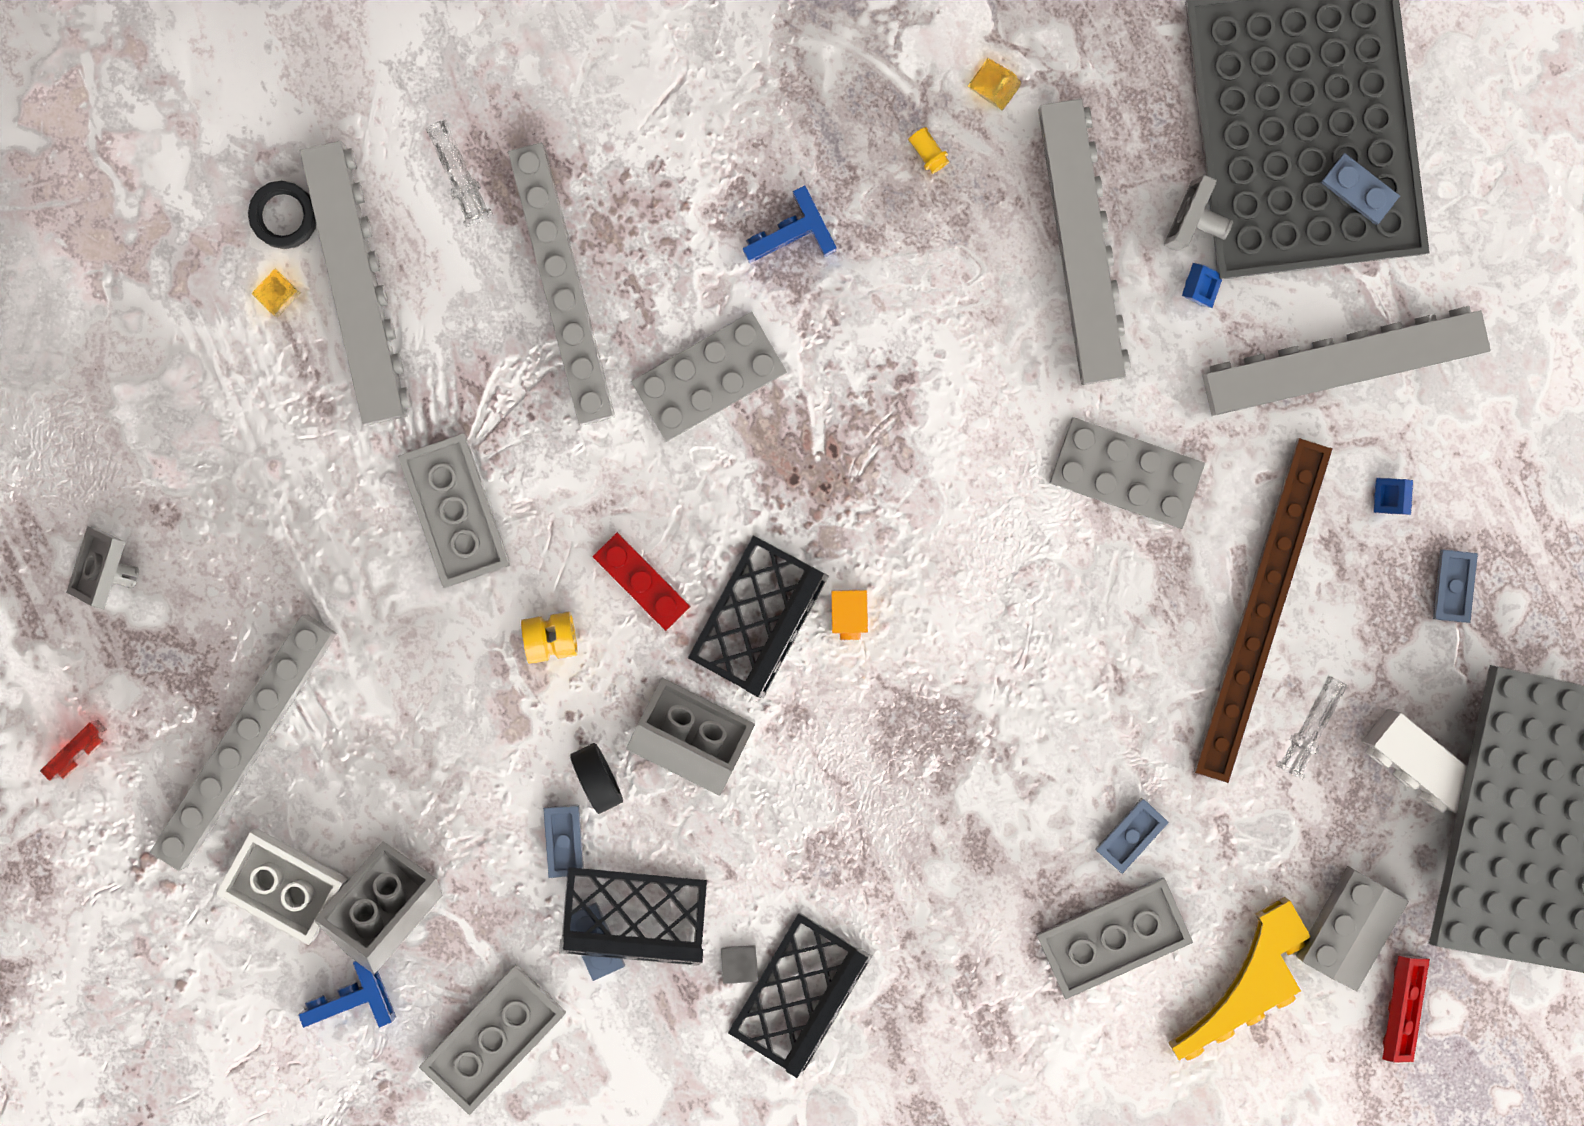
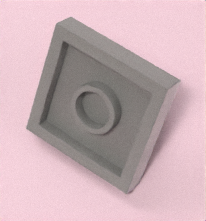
(1194, 215)
(99, 568)

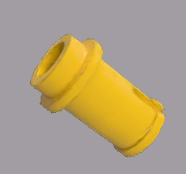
(929, 150)

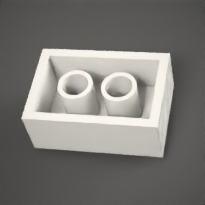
(1417, 760)
(280, 885)

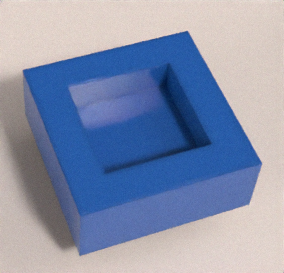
(1202, 285)
(1393, 496)

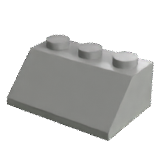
(690, 736)
(379, 907)
(1352, 928)

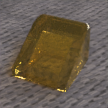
(995, 84)
(276, 293)

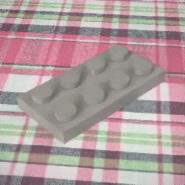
(709, 376)
(1127, 473)
(454, 510)
(1114, 938)
(492, 1039)

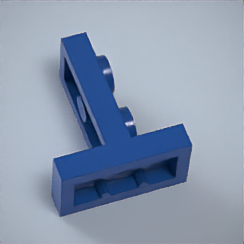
(792, 230)
(350, 997)

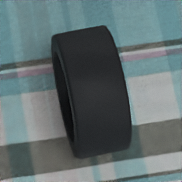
(256, 219)
(596, 778)

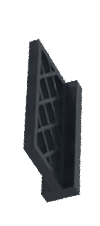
(785, 630)
(631, 947)
(826, 1010)

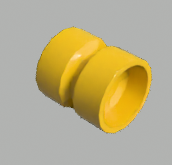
(537, 642)

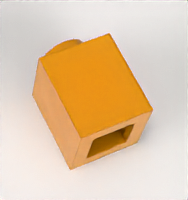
(849, 613)

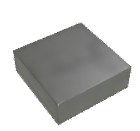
(739, 964)

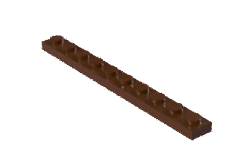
(1263, 610)

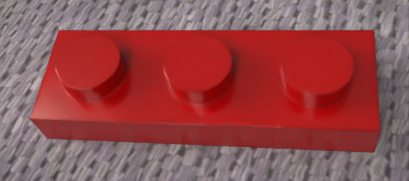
(641, 581)
(1405, 1009)

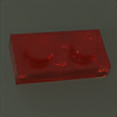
(64, 761)

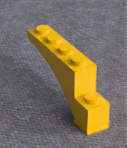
(1259, 984)

